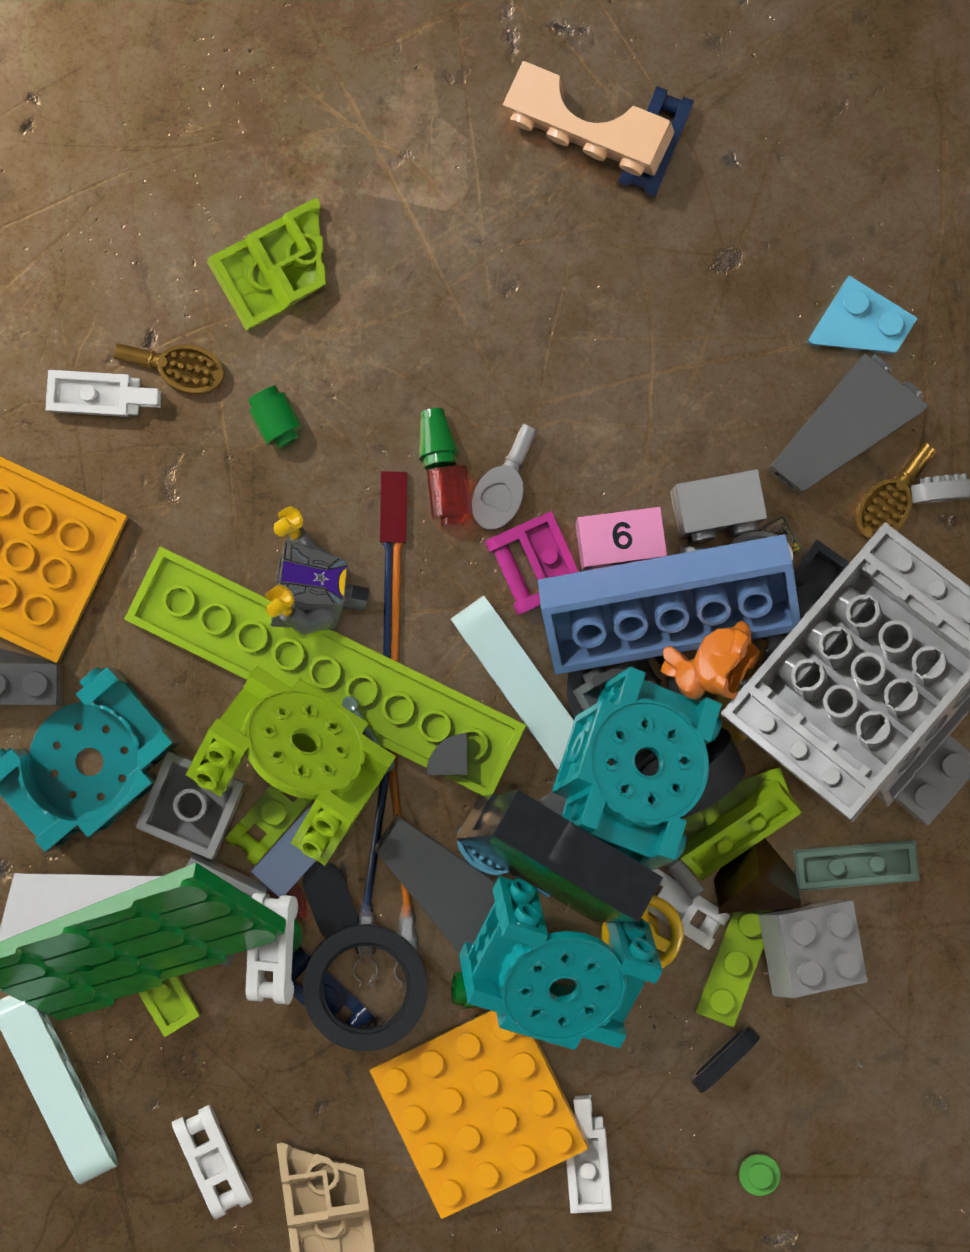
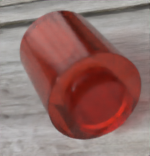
(449, 494)

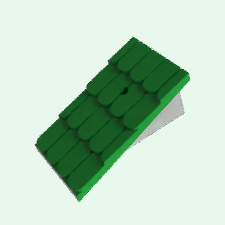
(96, 938)

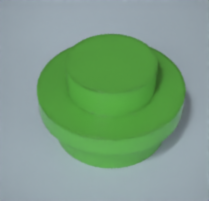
(759, 1174)

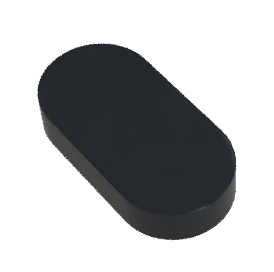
(329, 898)
(724, 1058)

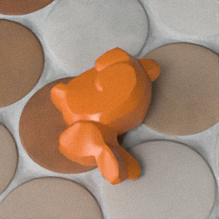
(717, 664)

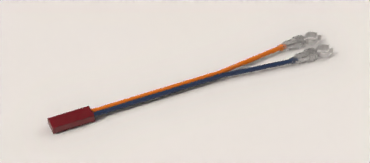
(392, 530)

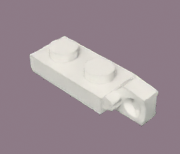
(98, 394)
(589, 1170)

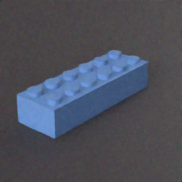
(668, 601)

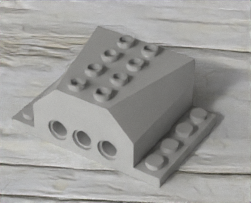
(865, 677)

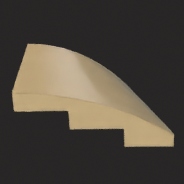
(324, 1203)

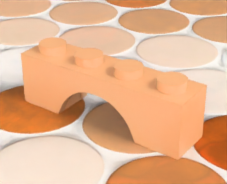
(634, 139)

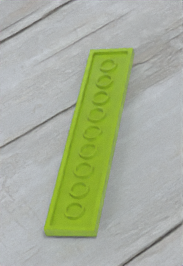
(400, 704)

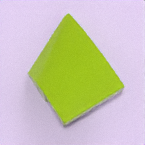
(273, 265)

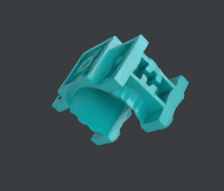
(592, 788)
(45, 800)
(503, 975)

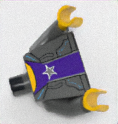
(309, 581)

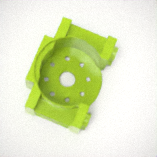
(268, 726)

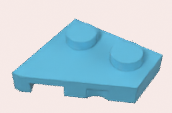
(862, 321)

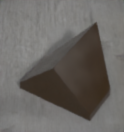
(756, 882)

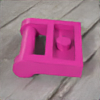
(544, 550)

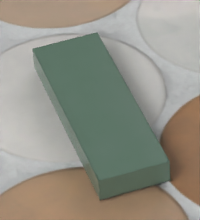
(856, 865)

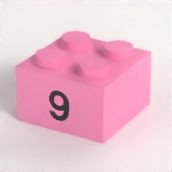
(620, 538)

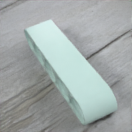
(516, 677)
(56, 1090)

